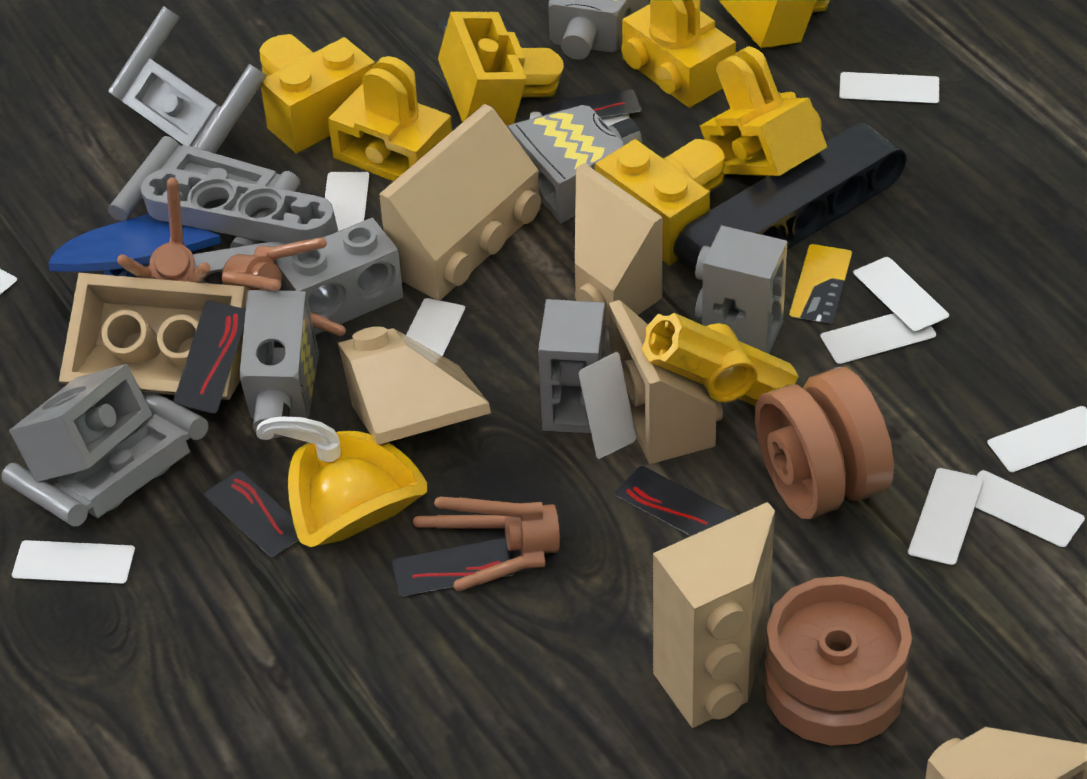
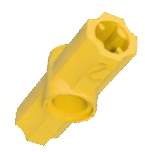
(714, 359)

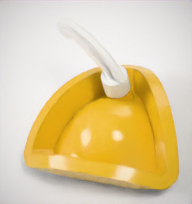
(342, 480)

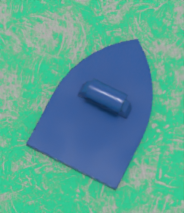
(132, 237)

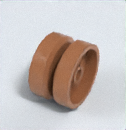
(824, 442)
(836, 660)

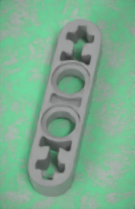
(295, 215)

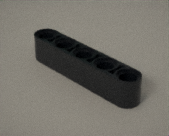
(804, 198)

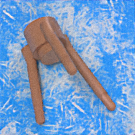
(172, 259)
(261, 273)
(527, 526)

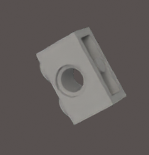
(81, 423)

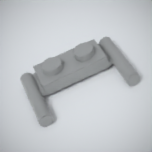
(174, 103)
(172, 155)
(119, 473)

